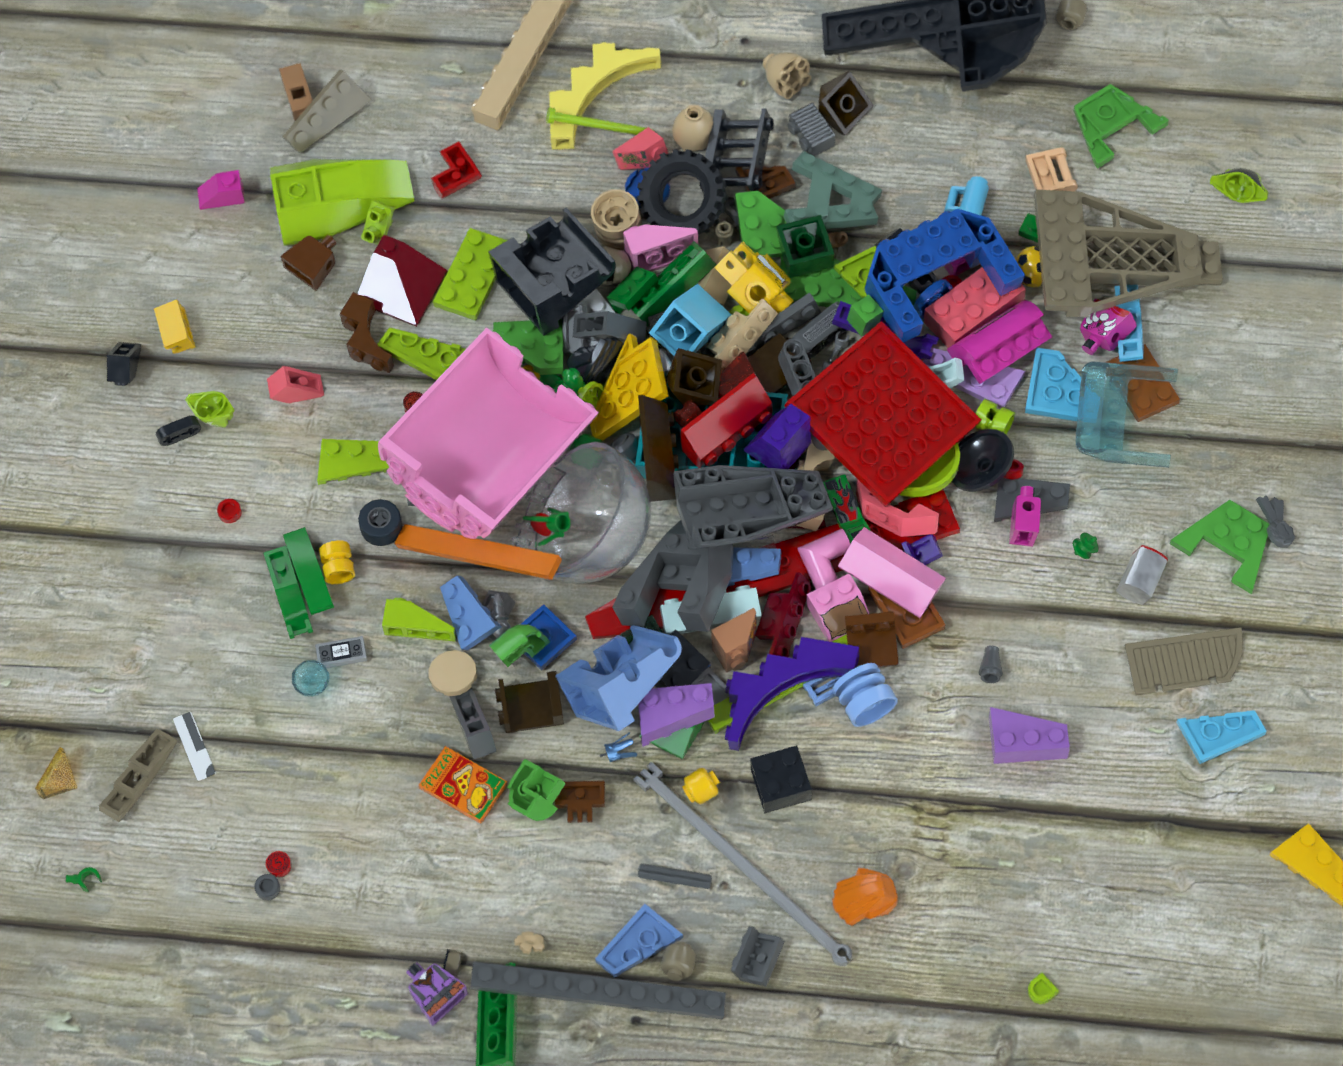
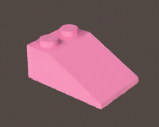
(655, 245)

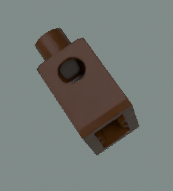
(310, 260)

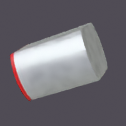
(1142, 574)

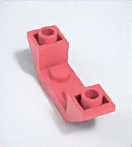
(916, 522)

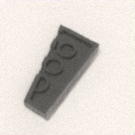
(787, 320)

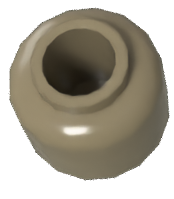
(1071, 14)
(678, 961)

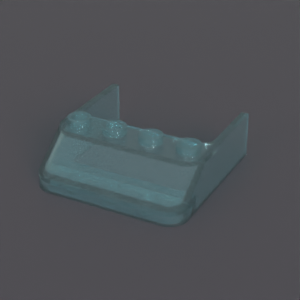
(1104, 411)

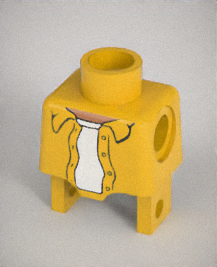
(755, 279)

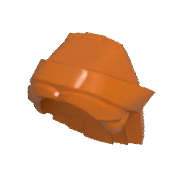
(864, 896)

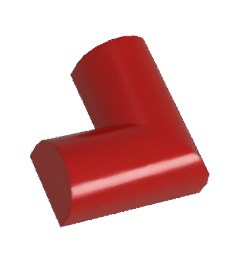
(460, 174)

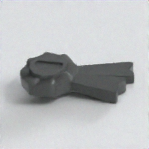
(1278, 530)

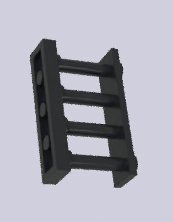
(718, 143)

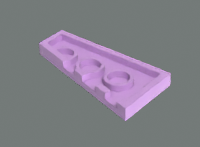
(996, 389)

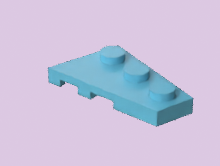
(1219, 734)

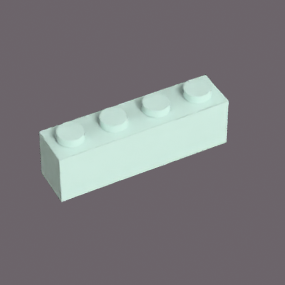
(731, 606)

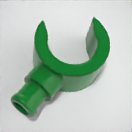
(79, 878)

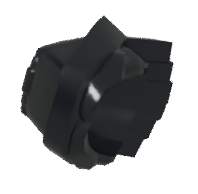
(596, 361)

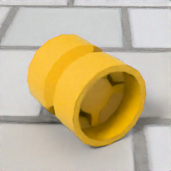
(336, 562)

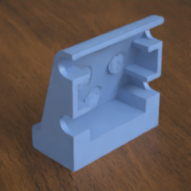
(620, 676)

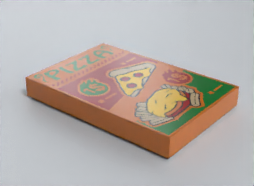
(463, 785)

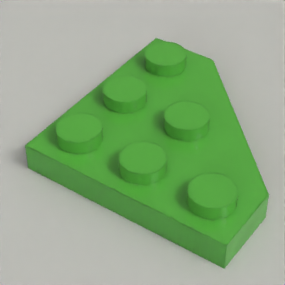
(758, 222)
(538, 351)

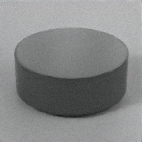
(267, 887)

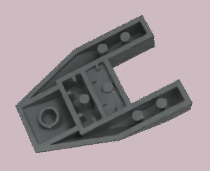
(678, 566)

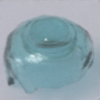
(310, 678)

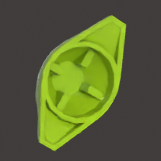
(211, 407)

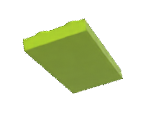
(469, 276)

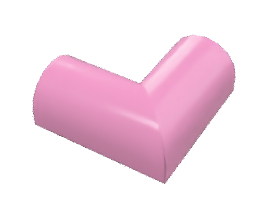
(818, 554)

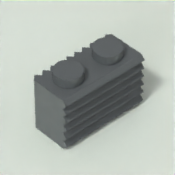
(811, 129)

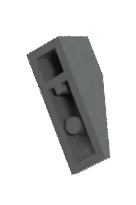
(473, 724)

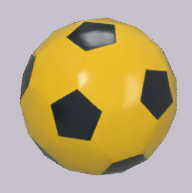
(1030, 264)

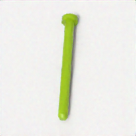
(552, 116)

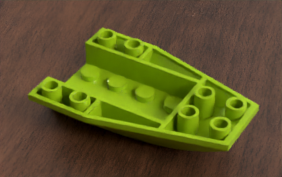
(335, 194)

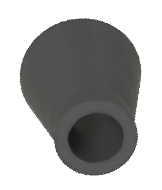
(990, 667)

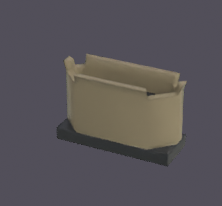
(452, 962)

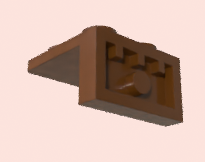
(874, 637)

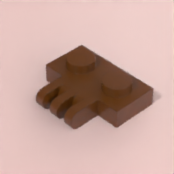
(581, 798)

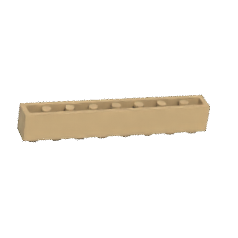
(518, 61)

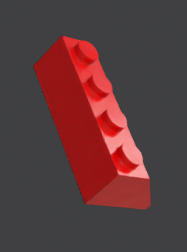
(726, 422)

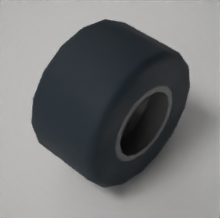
(372, 518)

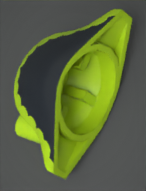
(1240, 185)

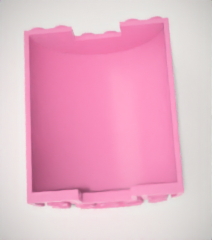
(481, 437)

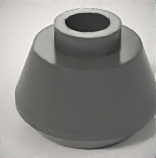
(627, 445)

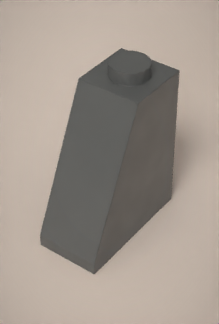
(607, 325)

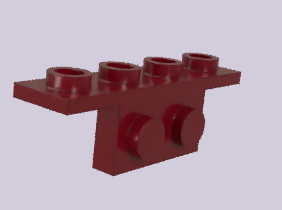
(783, 615)

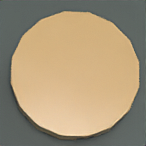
(452, 673)

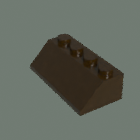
(658, 448)

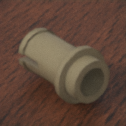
(724, 232)

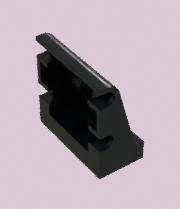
(551, 269)

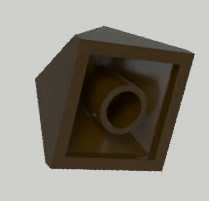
(843, 102)
(694, 377)

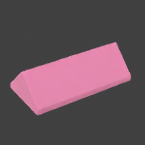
(891, 572)

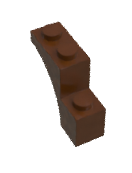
(357, 317)

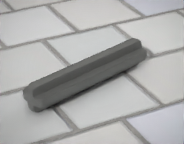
(675, 876)

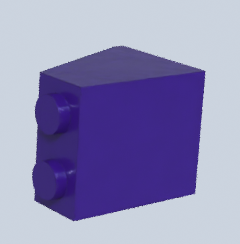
(781, 439)

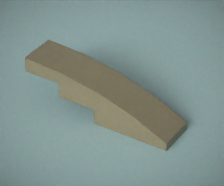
(138, 775)

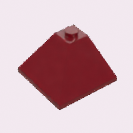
(401, 281)

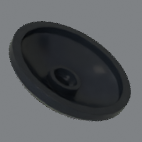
(983, 460)

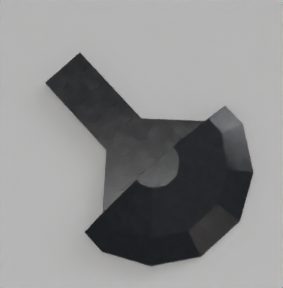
(971, 36)

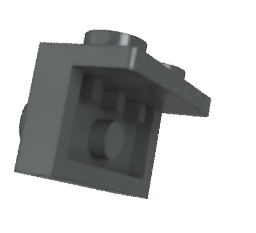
(757, 957)

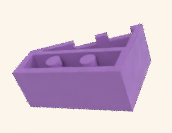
(1026, 738)

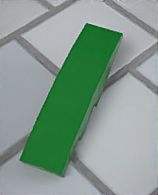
(308, 571)

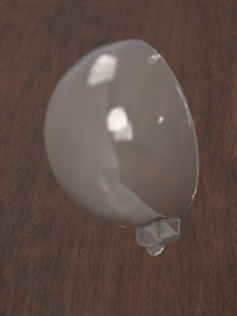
(606, 511)

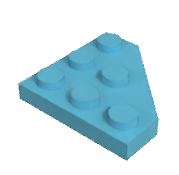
(1053, 386)

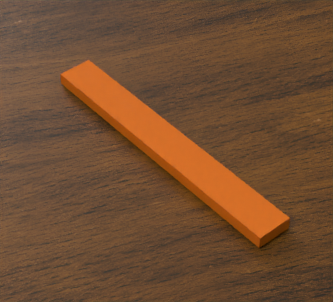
(478, 551)

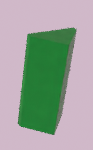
(674, 281)
(496, 1028)

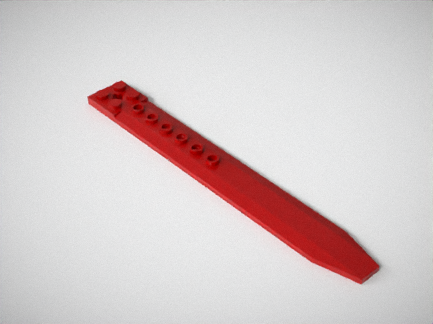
(605, 623)

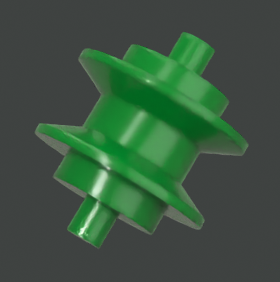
(1085, 545)

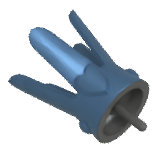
(613, 748)

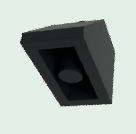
(123, 363)

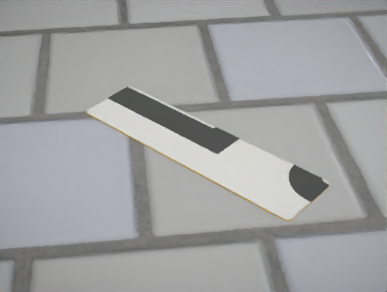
(194, 746)

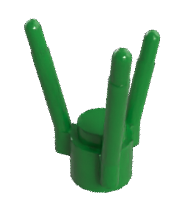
(557, 522)

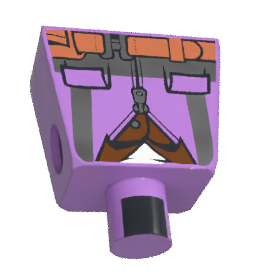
(435, 991)

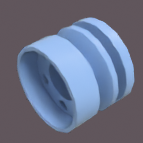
(865, 694)

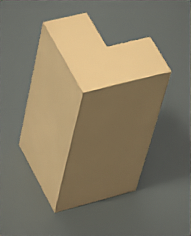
(714, 282)

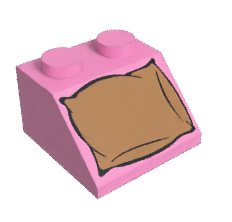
(833, 603)

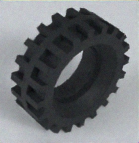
(678, 164)

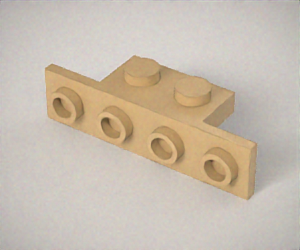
(741, 333)

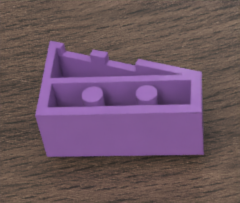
(673, 709)

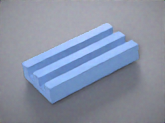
(813, 693)

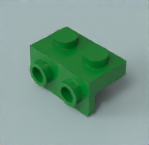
(631, 289)

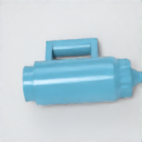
(973, 198)

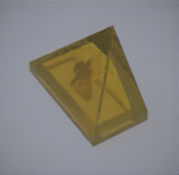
(57, 777)

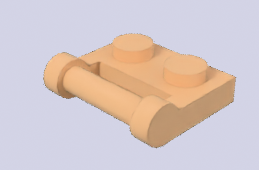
(1044, 174)

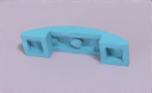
(1132, 346)

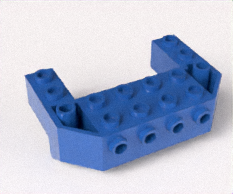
(929, 248)

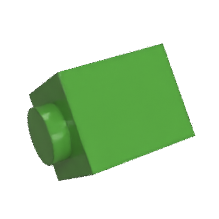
(865, 315)

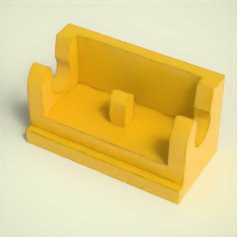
(174, 327)

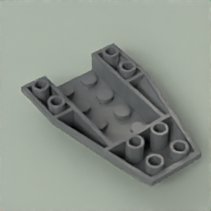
(745, 503)

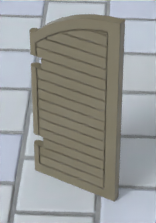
(1184, 660)

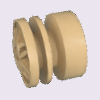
(612, 215)

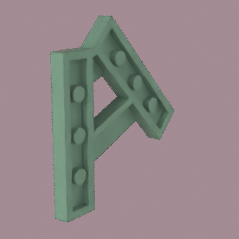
(826, 178)

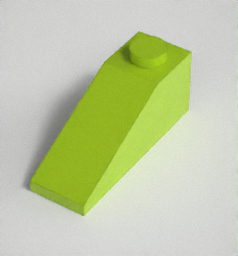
(408, 620)

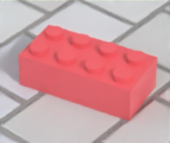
(968, 308)

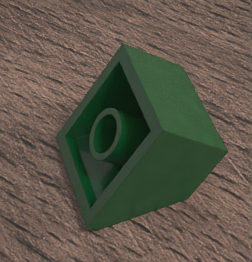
(805, 246)

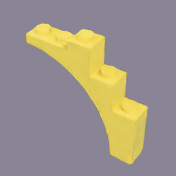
(588, 82)

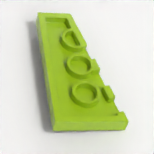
(856, 270)
(420, 353)

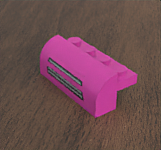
(1002, 340)

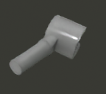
(839, 344)

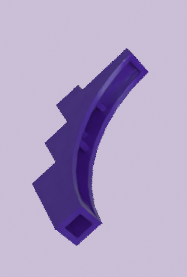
(810, 661)

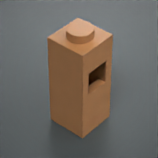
(296, 89)

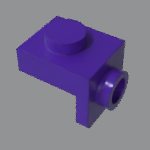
(924, 550)

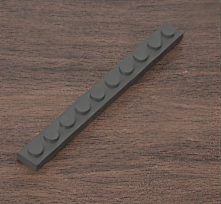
(597, 990)

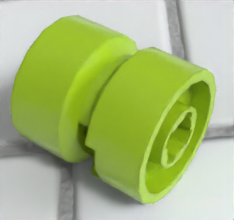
(1001, 417)

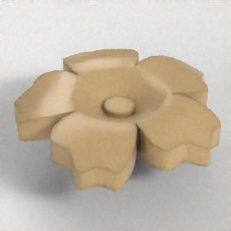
(529, 941)

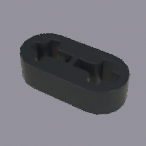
(178, 430)

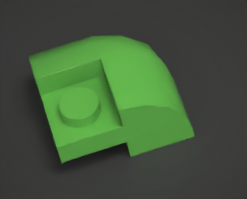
(517, 641)
(534, 791)

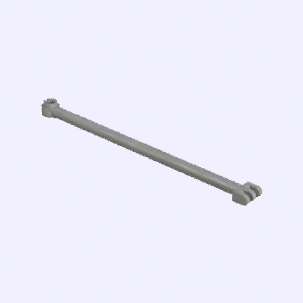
(653, 781)

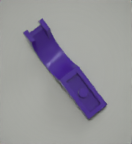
(918, 345)

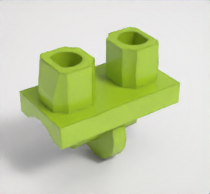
(377, 222)

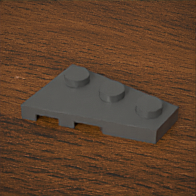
(1053, 496)

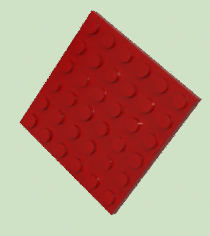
(884, 413)

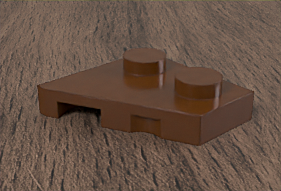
(775, 180)

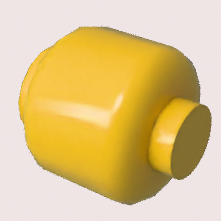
(701, 785)

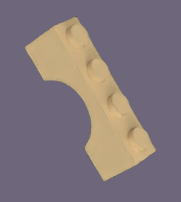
(814, 460)

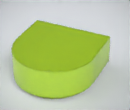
(1041, 989)

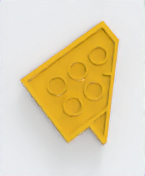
(634, 374)

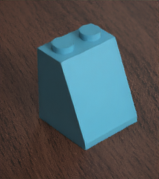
(690, 321)

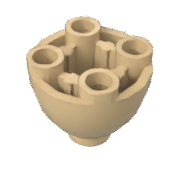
(787, 73)
(692, 128)

